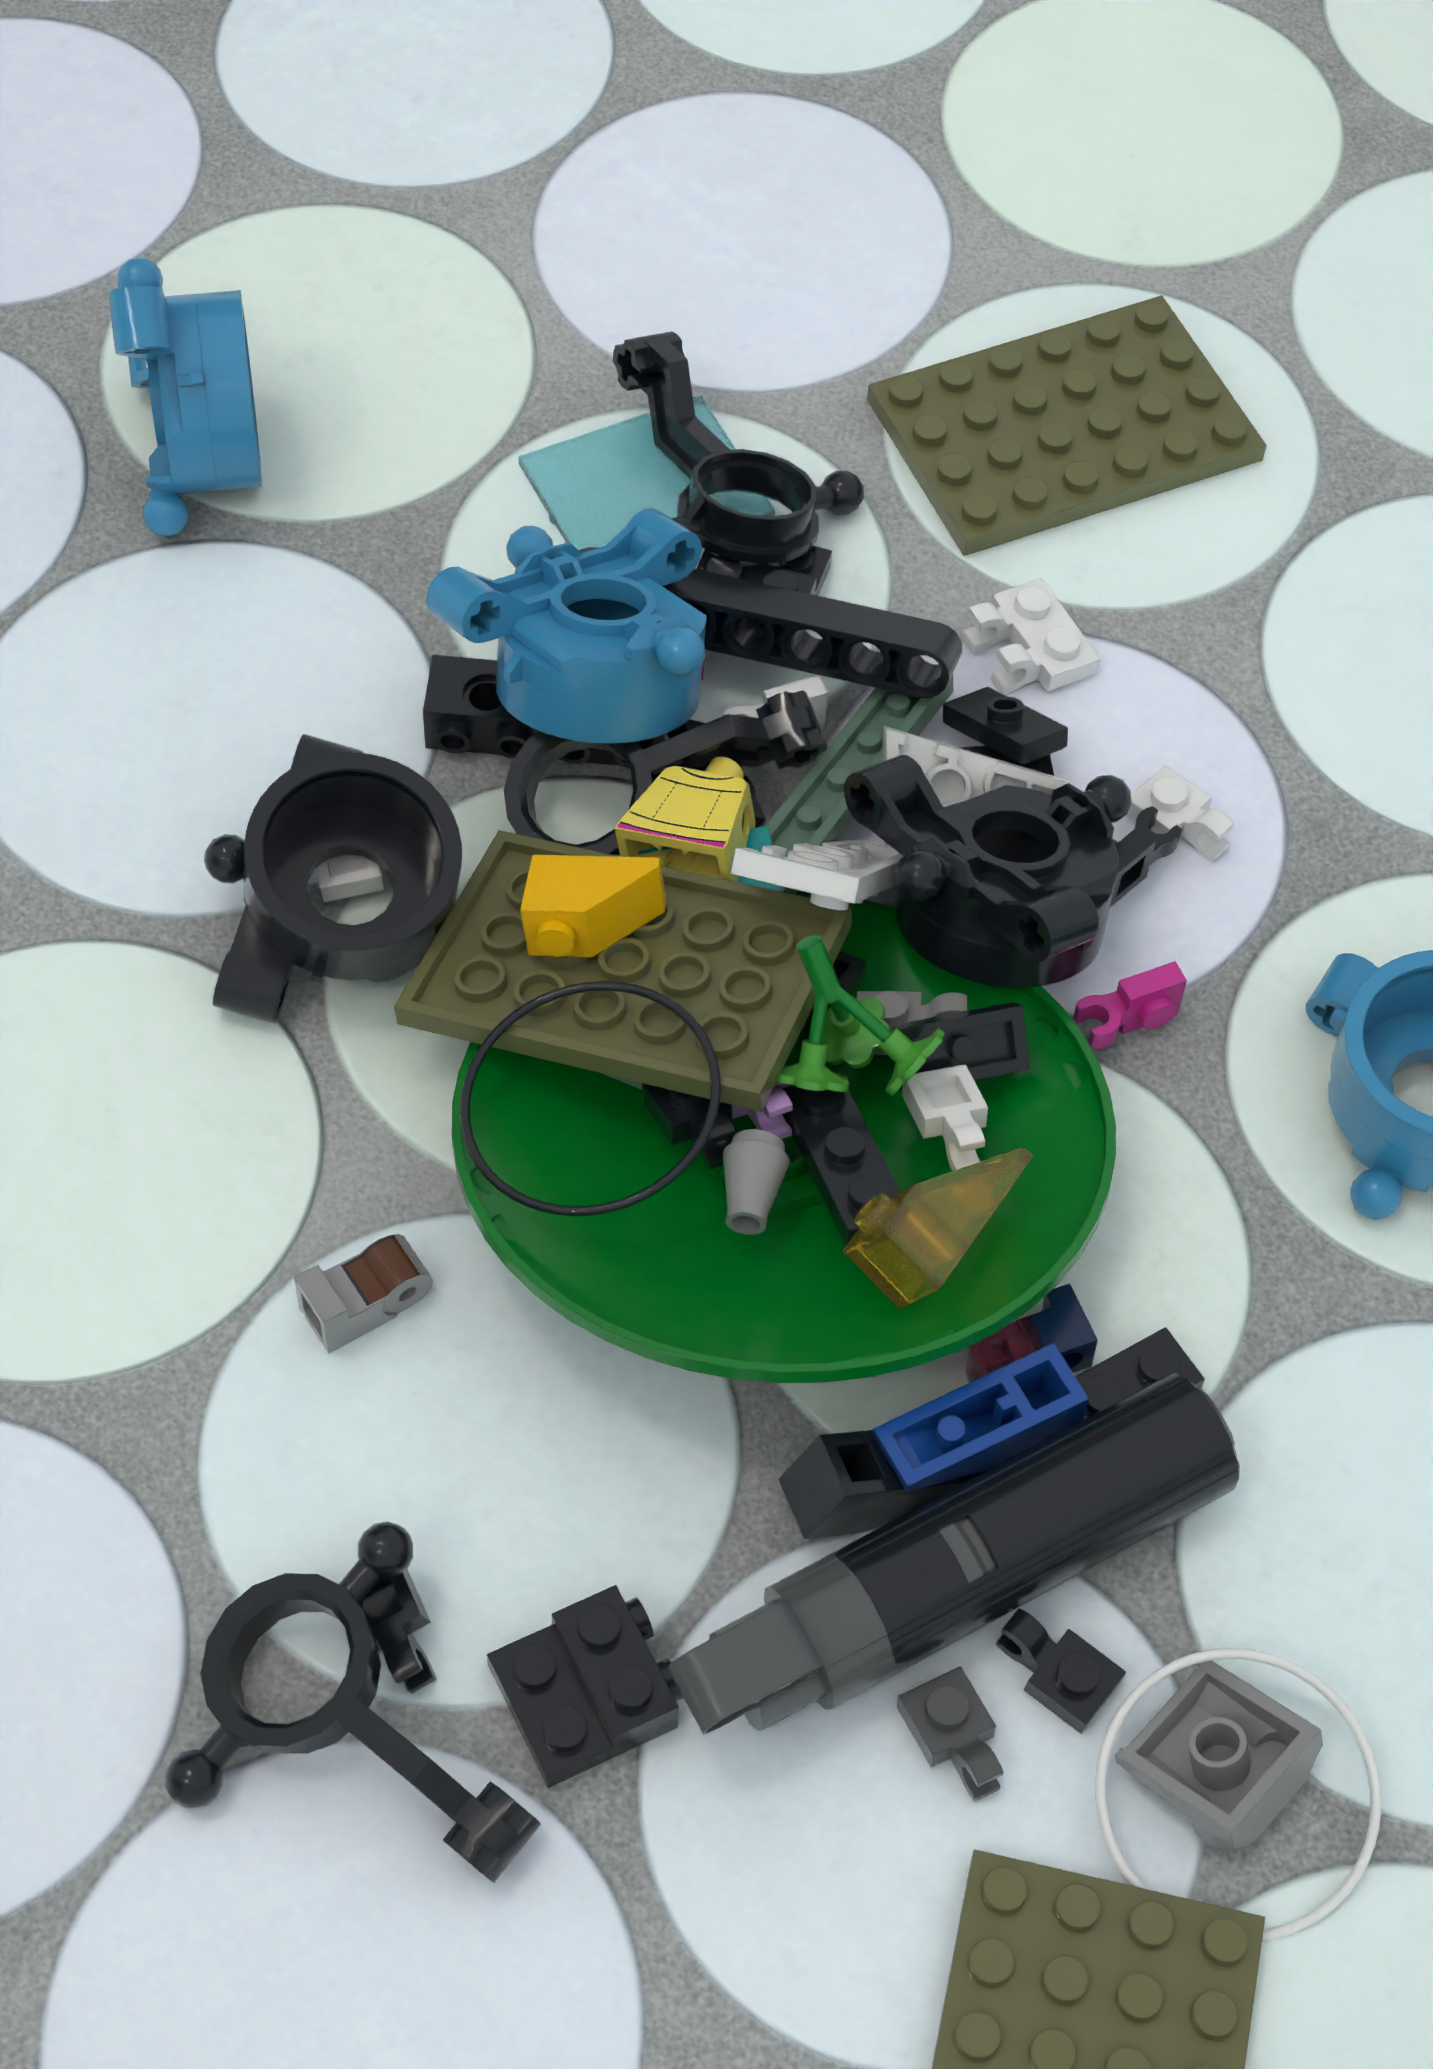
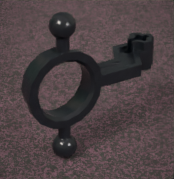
(662, 372)
(782, 733)
(486, 1829)

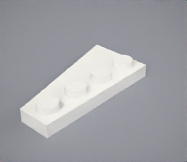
(831, 872)

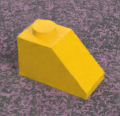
(588, 902)

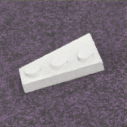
(959, 773)

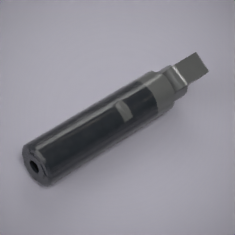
(964, 1558)

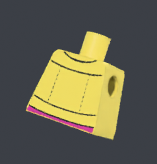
(694, 816)

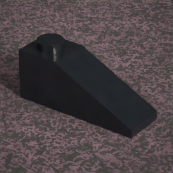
(850, 1487)

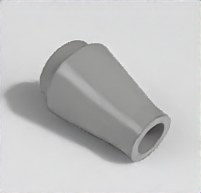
(753, 1176)

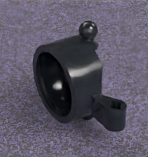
(318, 810)
(998, 883)

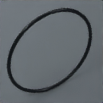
(632, 1199)

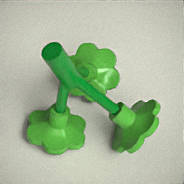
(848, 1032)

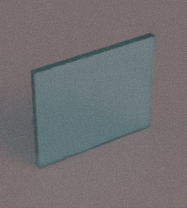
(613, 473)

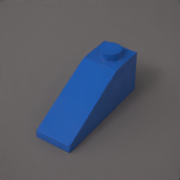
(984, 1421)

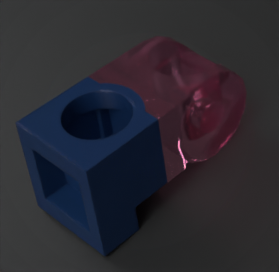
(1059, 1323)

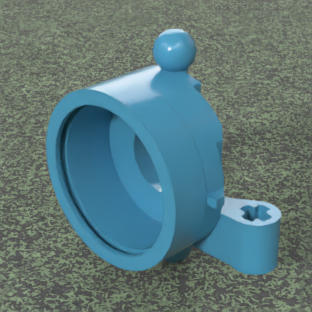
(200, 389)
(591, 635)
(1380, 1026)

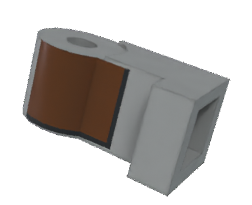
(362, 1291)

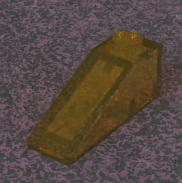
(923, 1232)

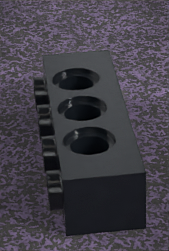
(467, 715)

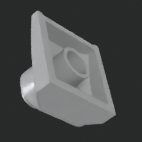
(1224, 1756)

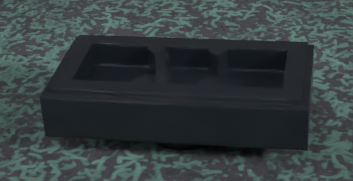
(1005, 725)

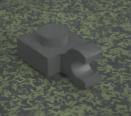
(954, 1725)

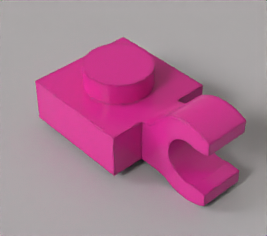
(1139, 1002)

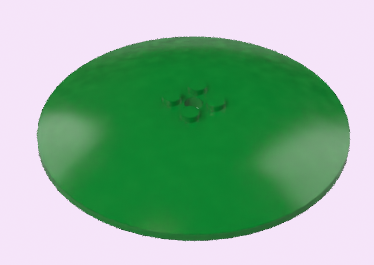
(788, 1299)

